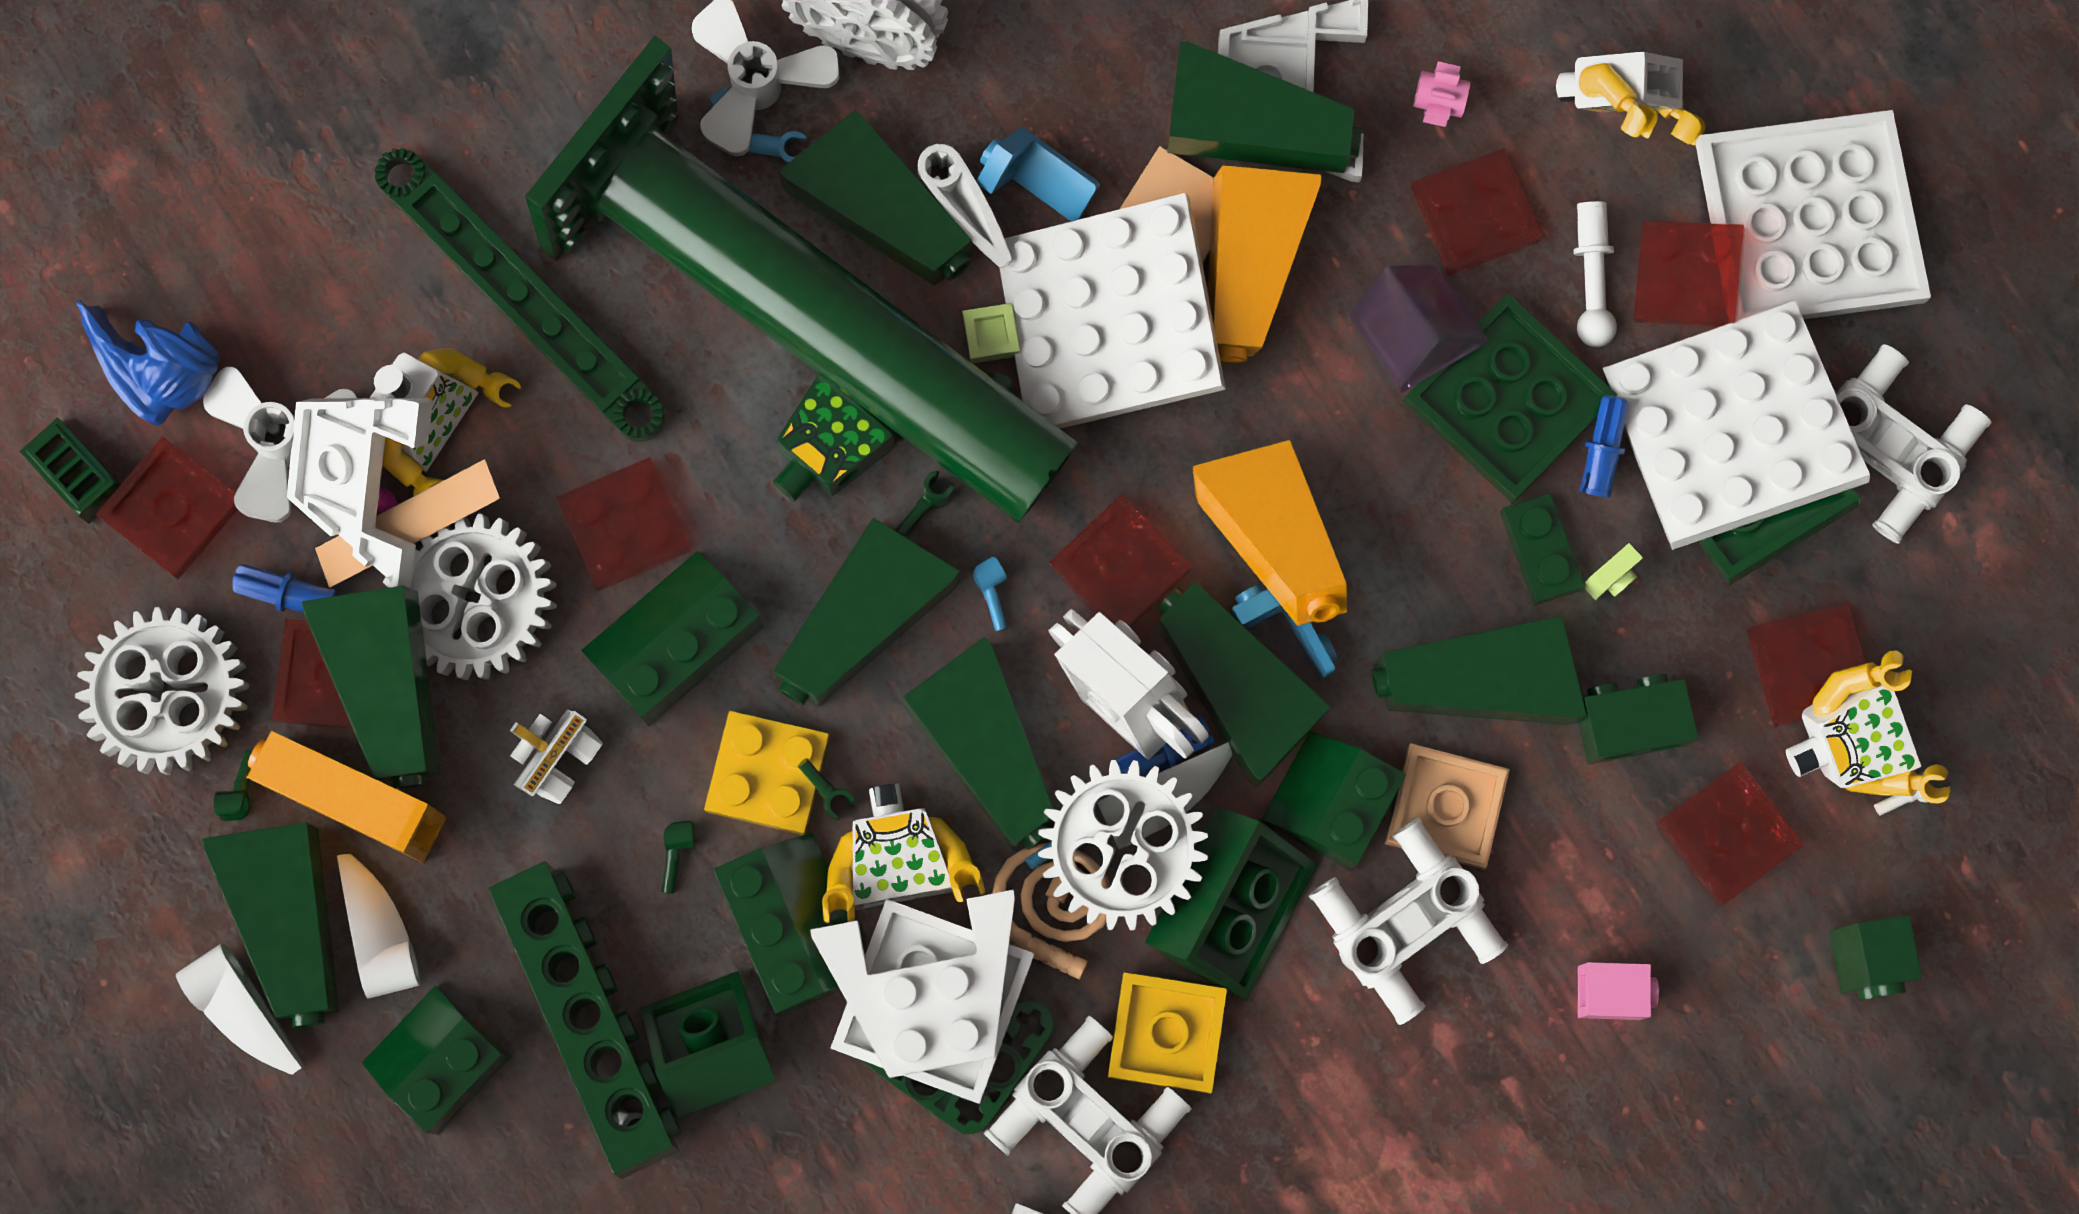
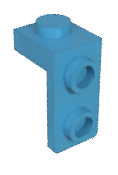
(1038, 170)
(1259, 604)

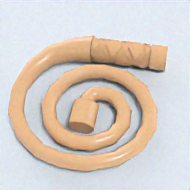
(1046, 953)

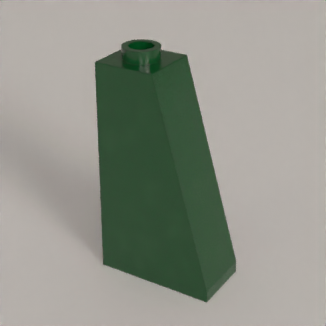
(1254, 117)
(875, 197)
(865, 609)
(1492, 674)
(381, 675)
(1239, 681)
(981, 738)
(281, 912)

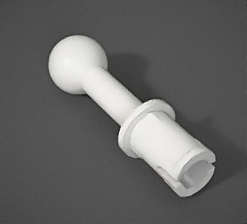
(1596, 325)

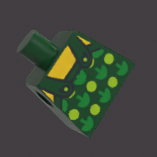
(828, 442)

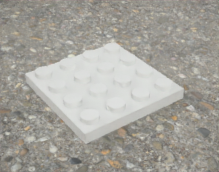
(1819, 214)
(1112, 313)
(1736, 425)

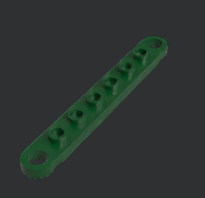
(520, 294)

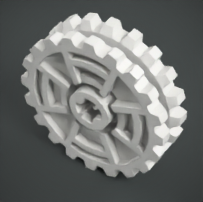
(874, 30)

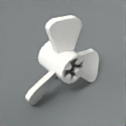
(732, 117)
(266, 483)

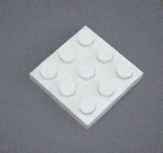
(913, 939)

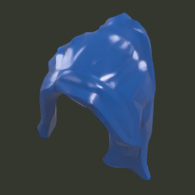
(157, 381)

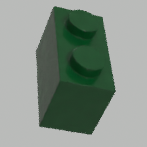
(1636, 719)
(1875, 957)

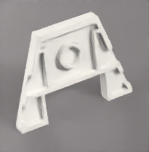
(1287, 48)
(340, 466)
(929, 1011)

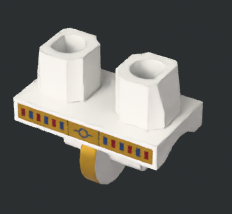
(567, 735)

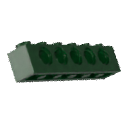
(519, 904)

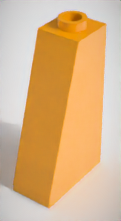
(1252, 248)
(1275, 527)
(346, 795)

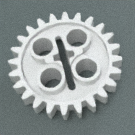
(514, 612)
(162, 735)
(1079, 825)

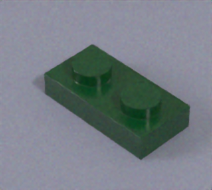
(1542, 549)

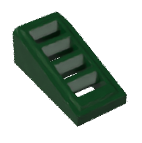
(97, 495)

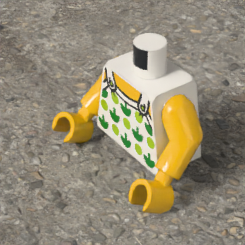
(1634, 85)
(451, 384)
(1863, 736)
(896, 858)

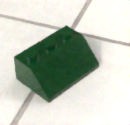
(673, 638)
(775, 905)
(1237, 906)

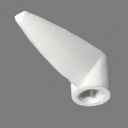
(963, 201)
(1193, 777)
(377, 931)
(236, 1007)

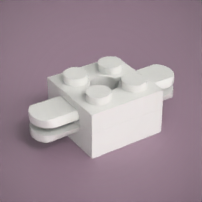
(1126, 684)

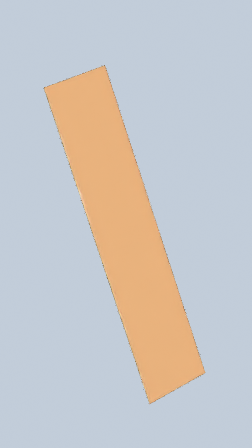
(416, 518)

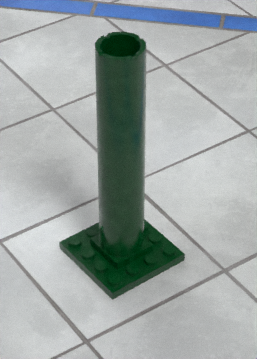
(789, 289)

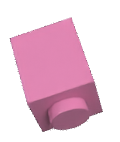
(1616, 991)

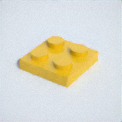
(760, 775)
(1167, 1033)

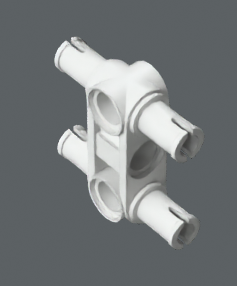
(1900, 447)
(1408, 920)
(1088, 1120)

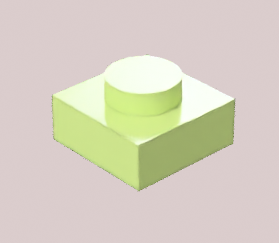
(991, 333)
(1614, 574)

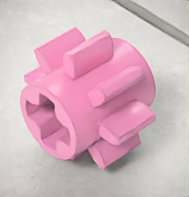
(1441, 94)

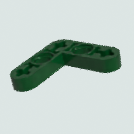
(943, 1103)

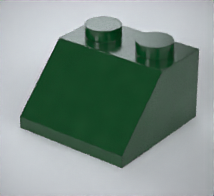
(1333, 799)
(707, 1045)
(435, 1061)

